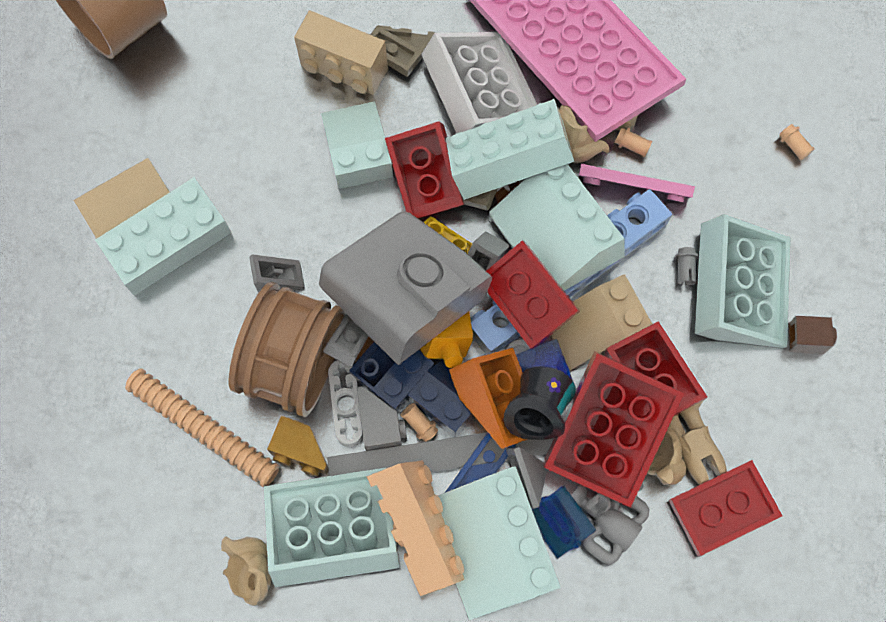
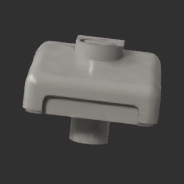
(404, 284)

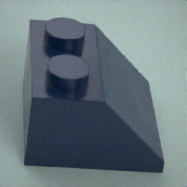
(439, 400)

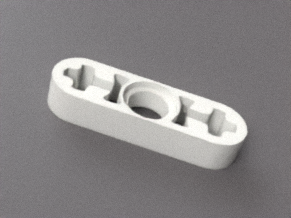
(340, 426)

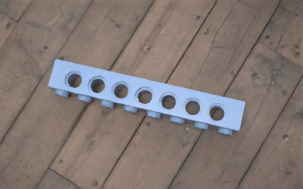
(653, 218)

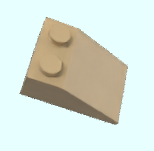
(604, 318)

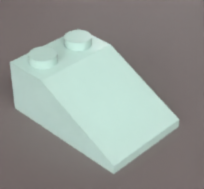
(357, 145)

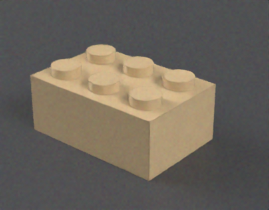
(341, 53)

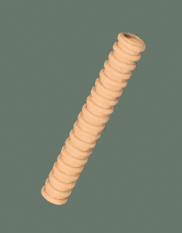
(202, 427)

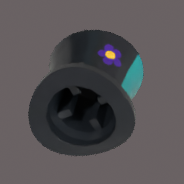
(539, 406)

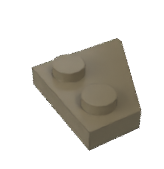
(402, 47)

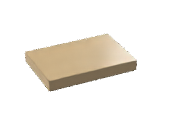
(121, 197)

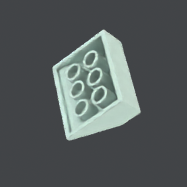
(560, 225)
(743, 283)
(327, 529)
(497, 544)

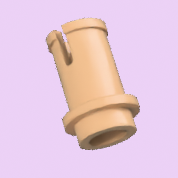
(796, 141)
(633, 142)
(419, 422)

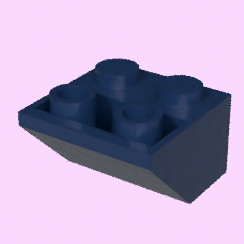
(386, 378)

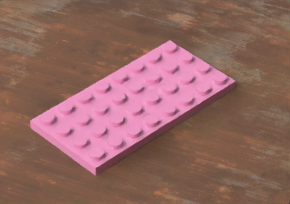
(586, 57)

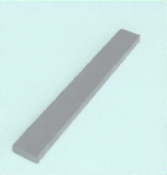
(436, 454)

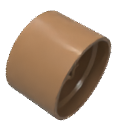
(113, 23)

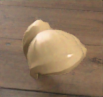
(580, 141)
(668, 461)
(247, 568)

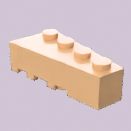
(419, 525)

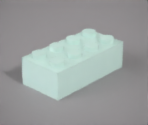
(509, 149)
(163, 236)

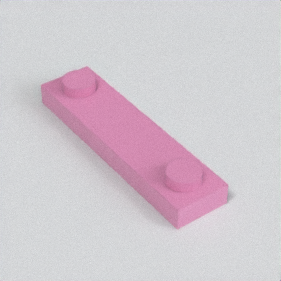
(675, 191)

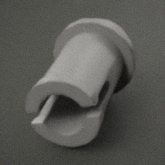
(687, 265)

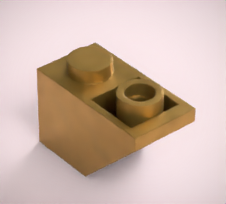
(297, 444)

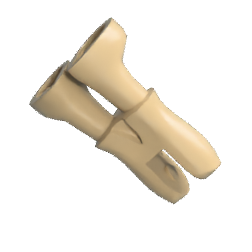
(697, 445)

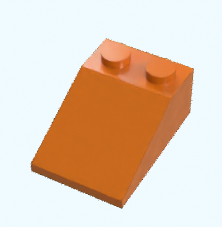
(487, 388)

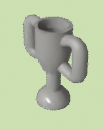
(613, 525)

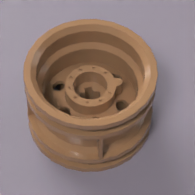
(283, 348)

